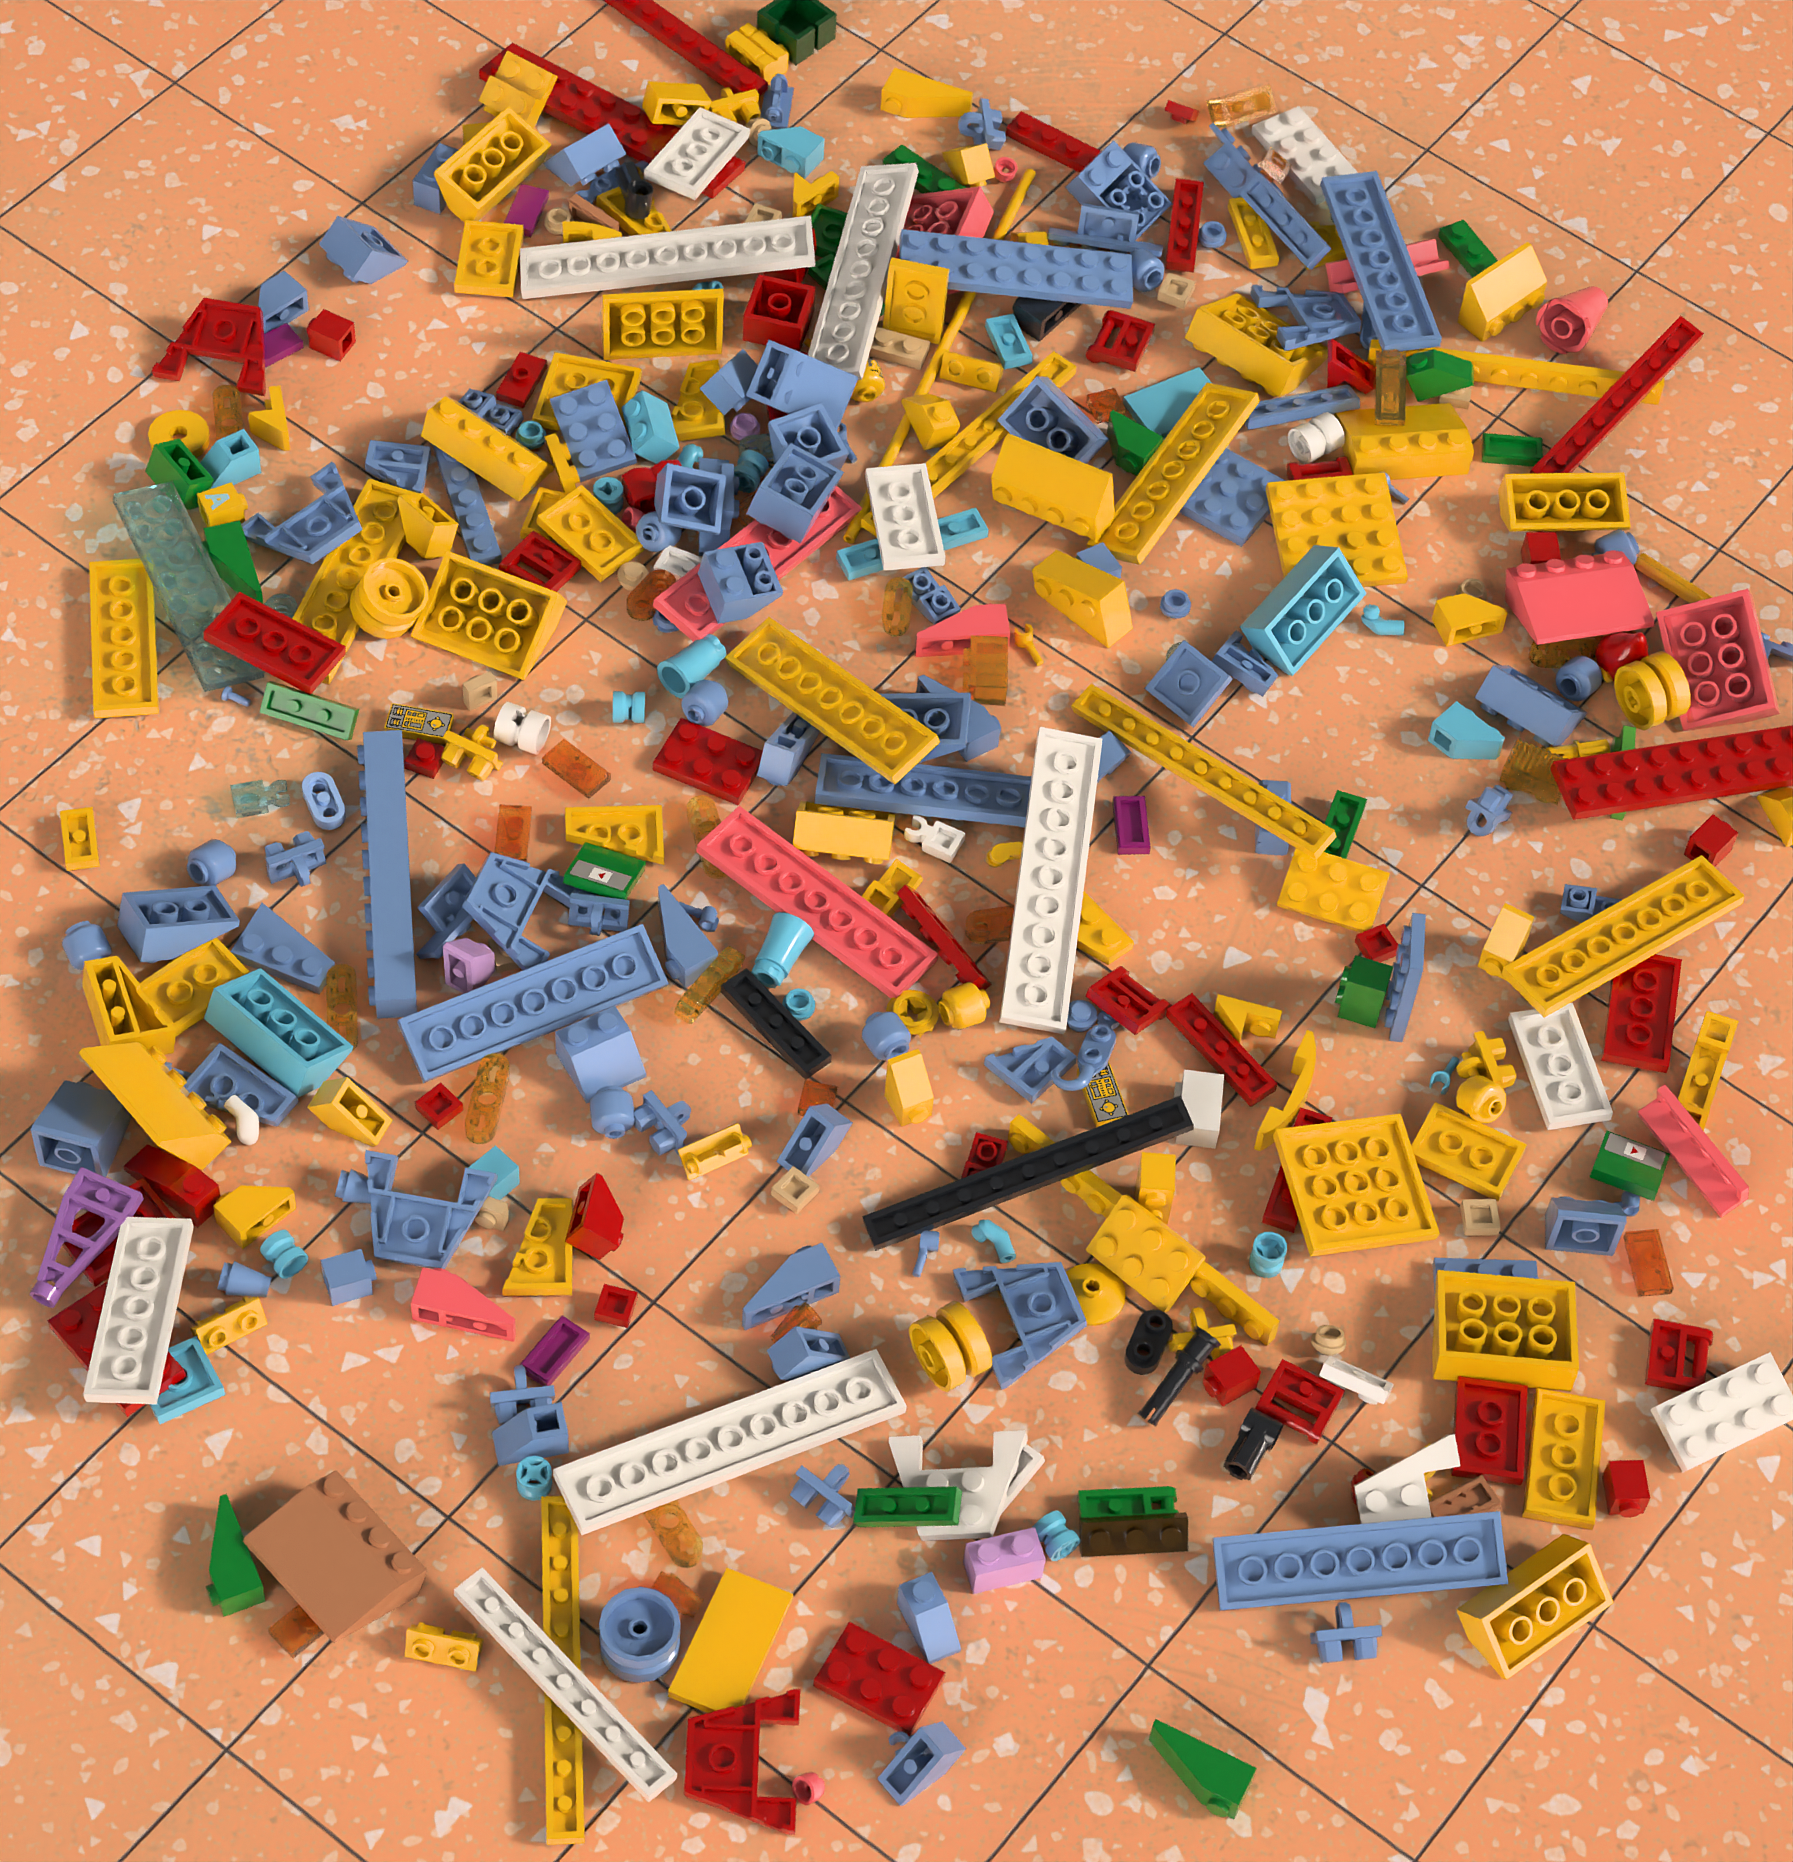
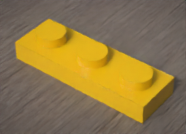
(1253, 235)

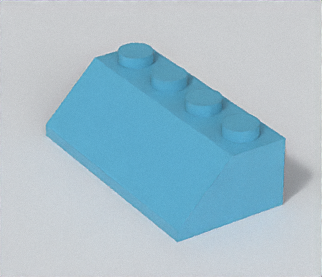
(1304, 608)
(277, 1031)

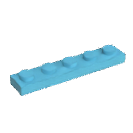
(954, 531)

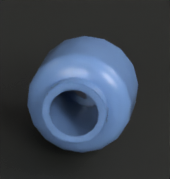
(1144, 157)
(1146, 270)
(655, 535)
(1618, 541)
(1578, 678)
(705, 702)
(211, 863)
(85, 943)
(886, 1035)
(612, 1111)

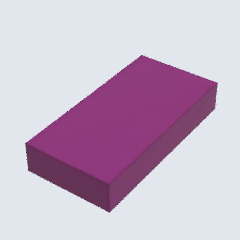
(527, 208)
(280, 344)
(1131, 825)
(555, 1351)

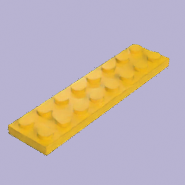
(1175, 470)
(328, 597)
(832, 700)
(1622, 936)

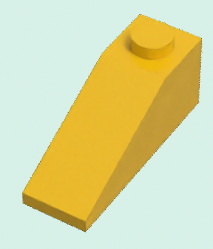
(922, 97)

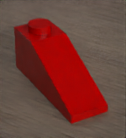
(176, 1183)

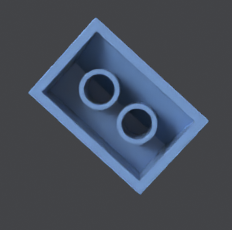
(1053, 421)
(1529, 705)

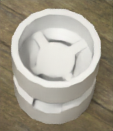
(1315, 438)
(519, 727)

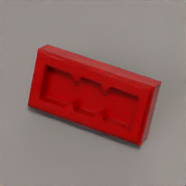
(521, 379)

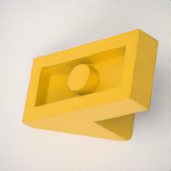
(808, 195)
(271, 422)
(1242, 1016)

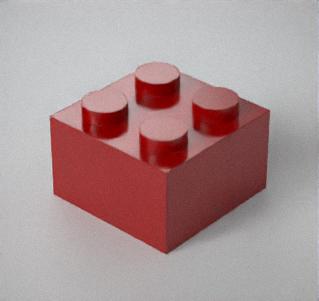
(778, 312)

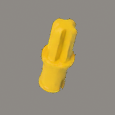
(1581, 749)

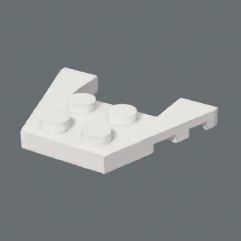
(981, 1487)
(1401, 1489)

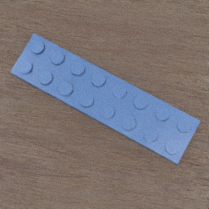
(1380, 262)
(1024, 268)
(925, 791)
(532, 1003)
(1359, 1560)

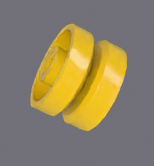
(389, 598)
(1652, 690)
(950, 1346)

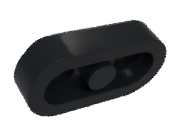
(1148, 1339)

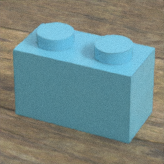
(650, 427)

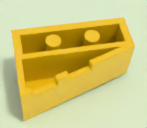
(1085, 596)
(122, 1009)

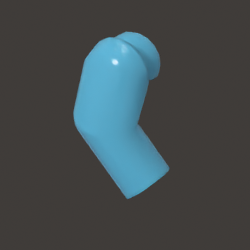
(690, 455)

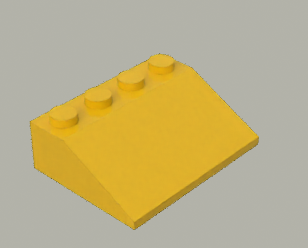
(662, 324)
(1247, 341)
(1429, 444)
(488, 616)
(159, 1100)
(1505, 1330)

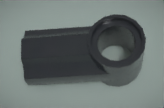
(635, 190)
(1255, 1438)

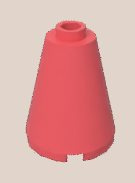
(1571, 319)

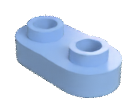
(325, 803)

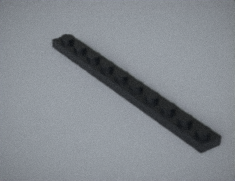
(1028, 1173)

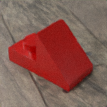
(1349, 367)

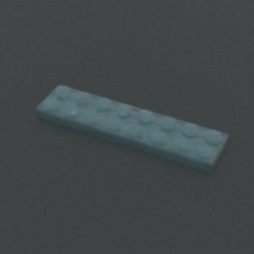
(182, 579)

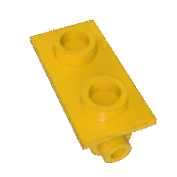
(970, 371)
(714, 1151)
(234, 1324)
(432, 1645)

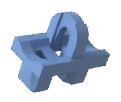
(983, 125)
(1493, 806)
(304, 856)
(587, 911)
(666, 1121)
(506, 1401)
(810, 1485)
(1330, 1640)

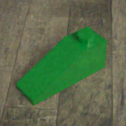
(232, 558)
(231, 1568)
(1209, 1773)

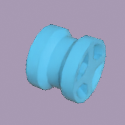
(609, 493)
(534, 1469)

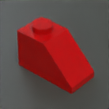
(595, 1219)

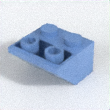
(738, 581)

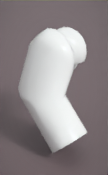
(246, 1120)

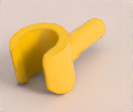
(1026, 641)

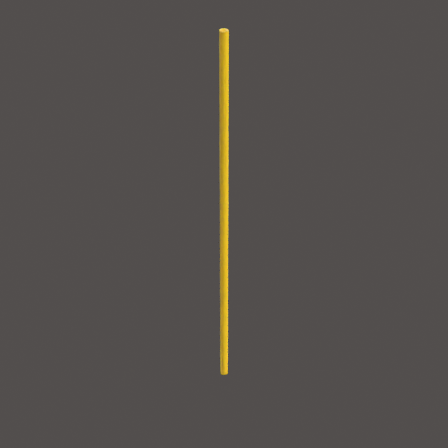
(936, 361)

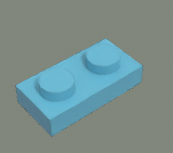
(1008, 341)

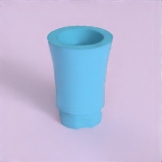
(690, 665)
(781, 948)

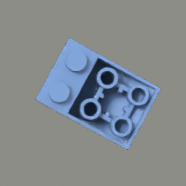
(1119, 183)
(797, 381)

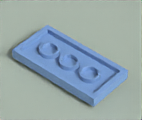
(1405, 977)

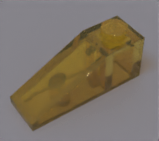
(1390, 387)

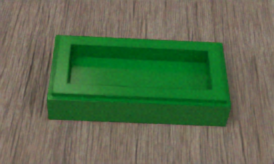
(1511, 449)

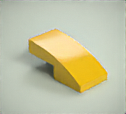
(585, 231)
(883, 893)

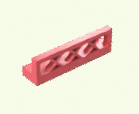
(1422, 253)
(1694, 1152)

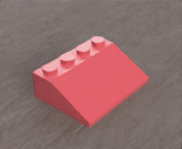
(950, 212)
(1577, 597)
(1722, 660)

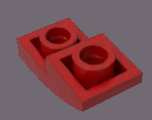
(984, 1154)

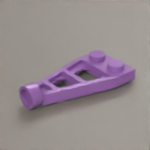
(100, 1197)

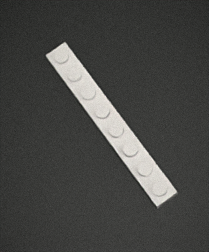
(565, 1684)

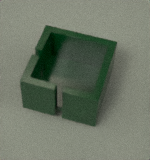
(798, 26)

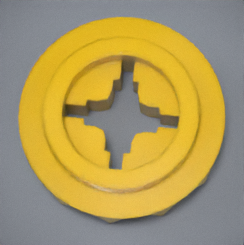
(920, 1004)

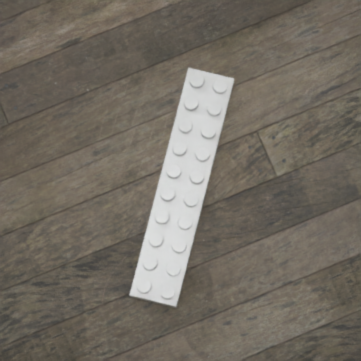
(667, 257)
(862, 265)
(1051, 881)
(728, 1441)

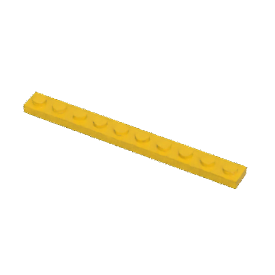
(1535, 373)
(983, 431)
(1204, 771)
(1205, 1282)
(562, 1626)

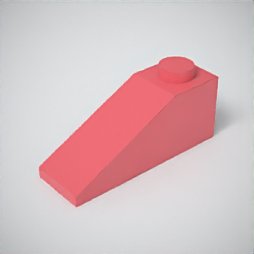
(955, 632)
(455, 1304)

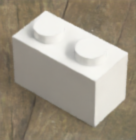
(1203, 1101)

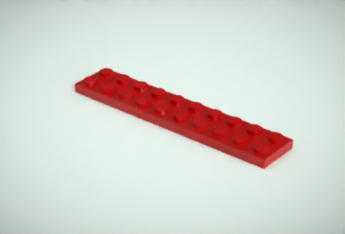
(591, 108)
(1676, 772)

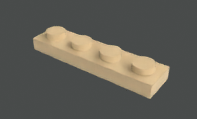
(894, 347)

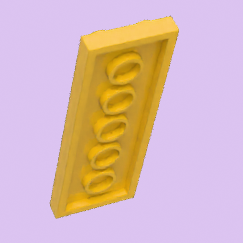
(123, 639)

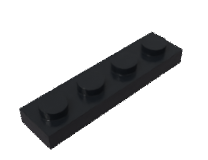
(776, 1023)

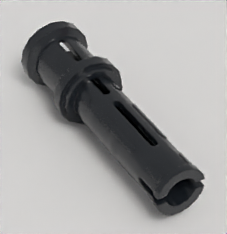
(1188, 1362)

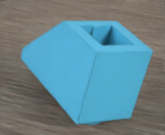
(792, 149)
(232, 459)
(1465, 735)

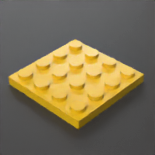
(1340, 513)
(1355, 1184)

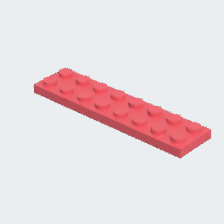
(686, 601)
(837, 914)

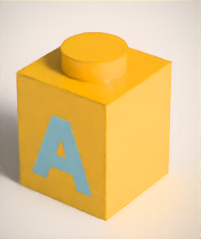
(222, 505)

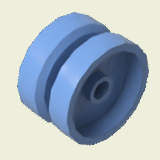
(639, 1634)

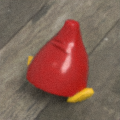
(1619, 650)

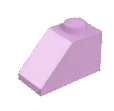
(467, 964)

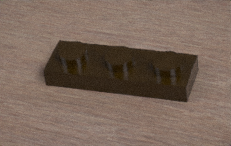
(1133, 1534)

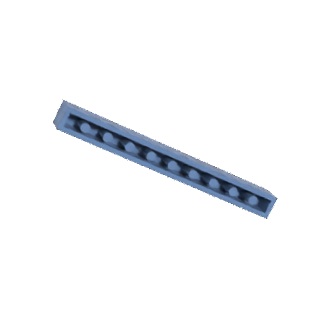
(389, 875)

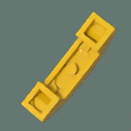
(1706, 1065)
(1304, 1067)

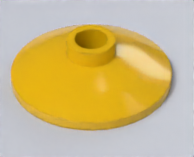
(1099, 1305)

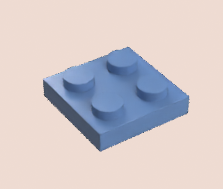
(1188, 683)

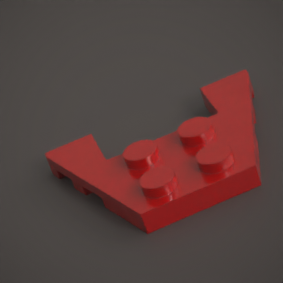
(220, 332)
(725, 1760)

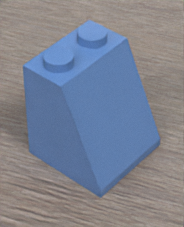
(80, 1129)

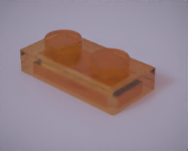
(1274, 166)
(513, 831)

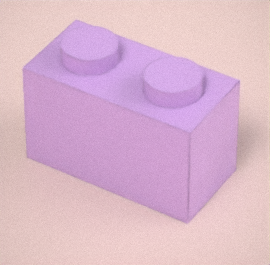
(1004, 1560)

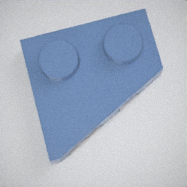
(399, 464)
(1245, 665)
(1031, 1066)

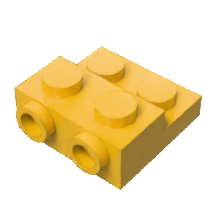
(520, 87)

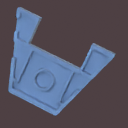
(1318, 313)
(313, 529)
(505, 899)
(417, 1227)
(1040, 1308)

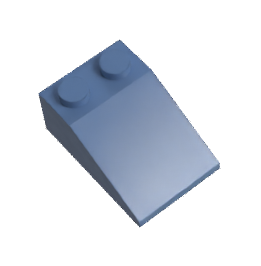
(794, 493)
(940, 712)
(173, 920)

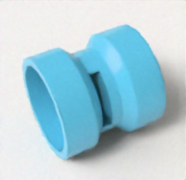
(749, 469)
(628, 707)
(282, 1252)
(1268, 1254)
(1056, 1536)

